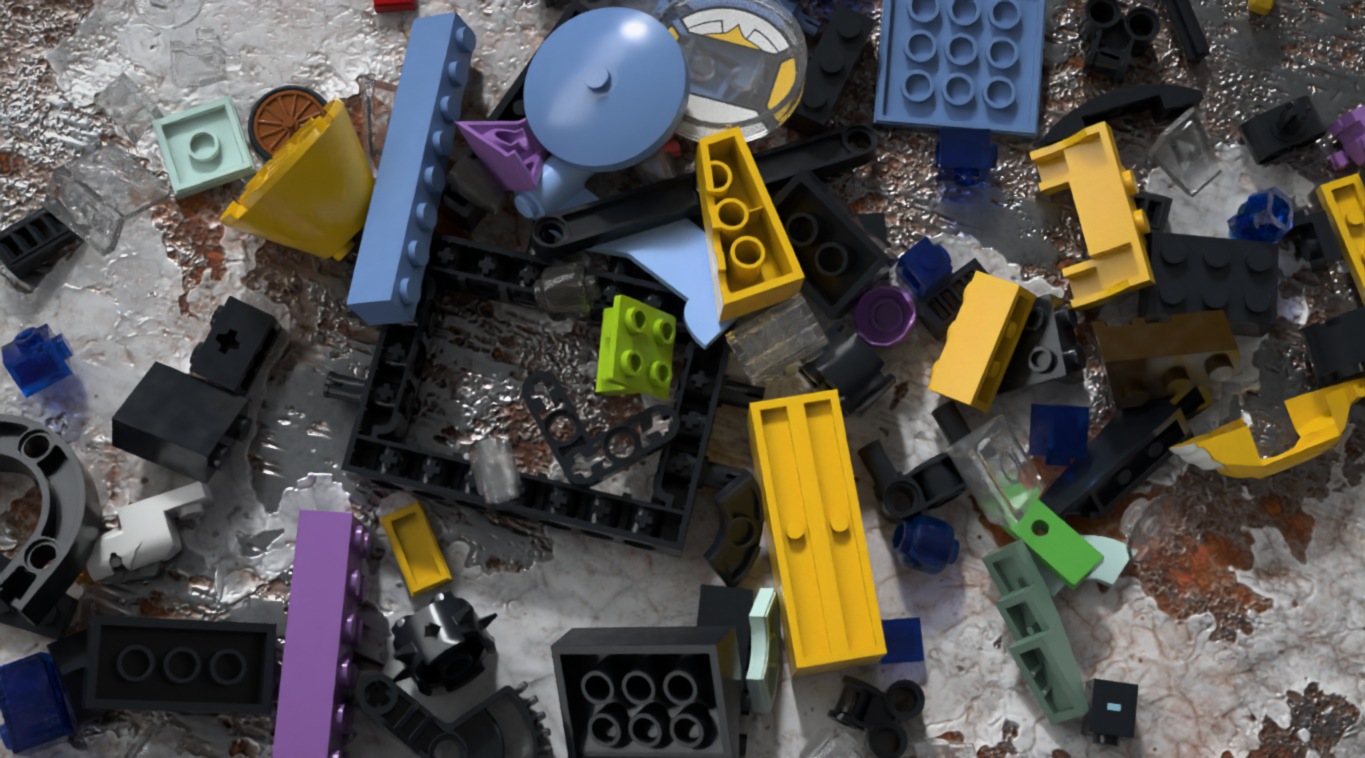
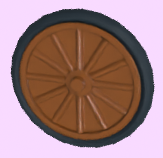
(281, 115)

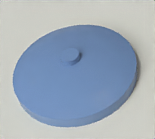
(606, 89)

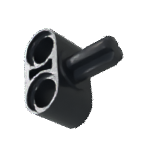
(1282, 130)

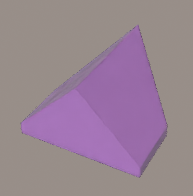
(507, 151)

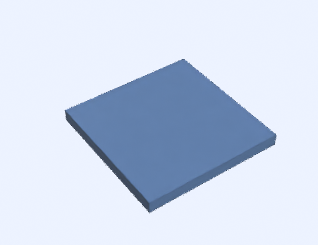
(960, 65)

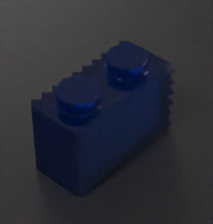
(33, 706)

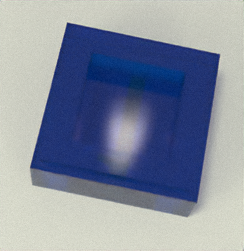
(902, 641)

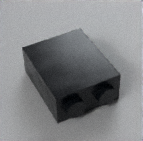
(181, 423)

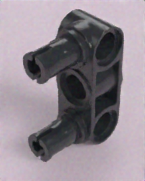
(927, 484)

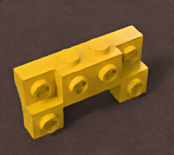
(1106, 213)

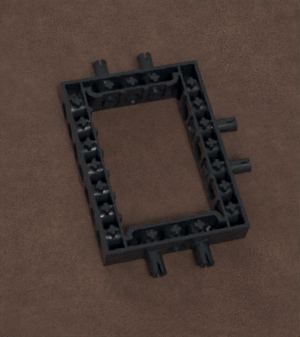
(508, 276)

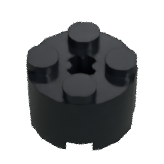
(1336, 346)
(850, 369)

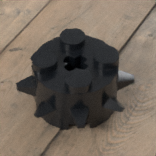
(442, 644)

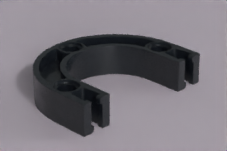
(66, 522)

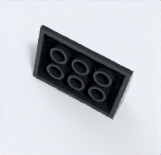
(649, 691)

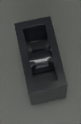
(231, 325)

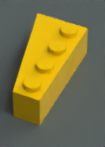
(744, 236)

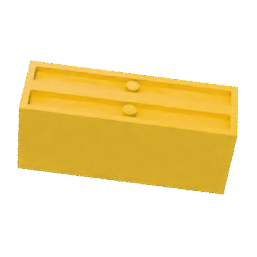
(815, 534)

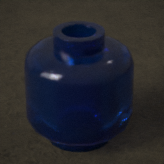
(925, 544)

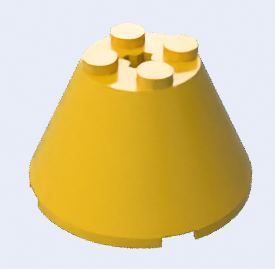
(311, 190)

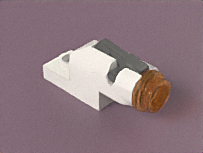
(145, 537)

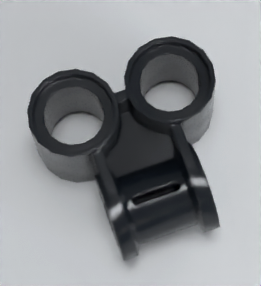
(1114, 42)
(875, 712)

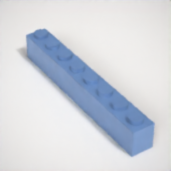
(412, 171)

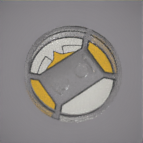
(741, 61)

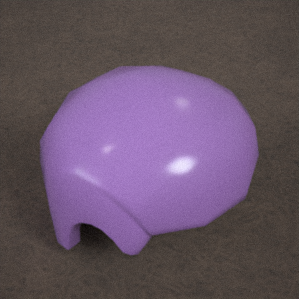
(885, 316)

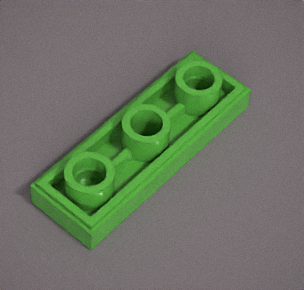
(1060, 548)

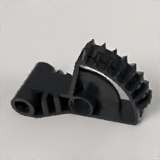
(421, 731)

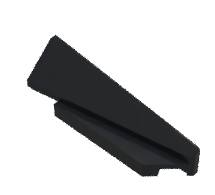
(1125, 454)

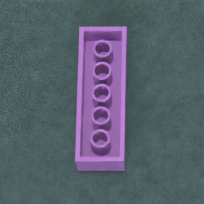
(321, 636)

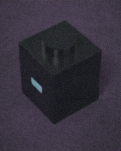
(1110, 711)

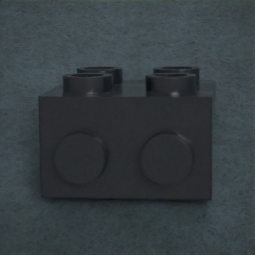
(1046, 348)

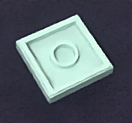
(204, 147)

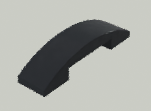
(1163, 101)

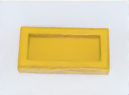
(416, 549)

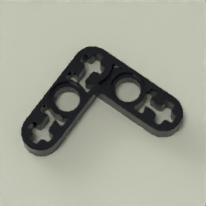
(582, 445)

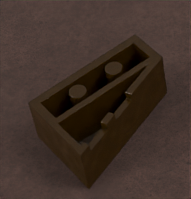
(1166, 357)

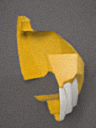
(1317, 418)

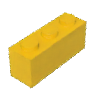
(981, 341)

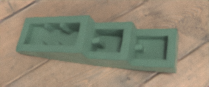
(1040, 637)

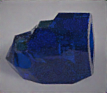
(1263, 217)

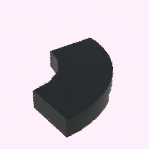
(739, 529)

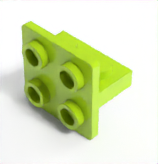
(635, 350)

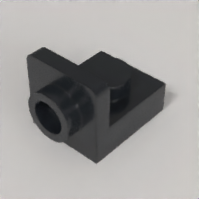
(1317, 239)

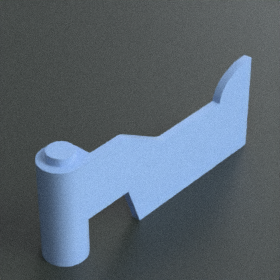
(670, 253)

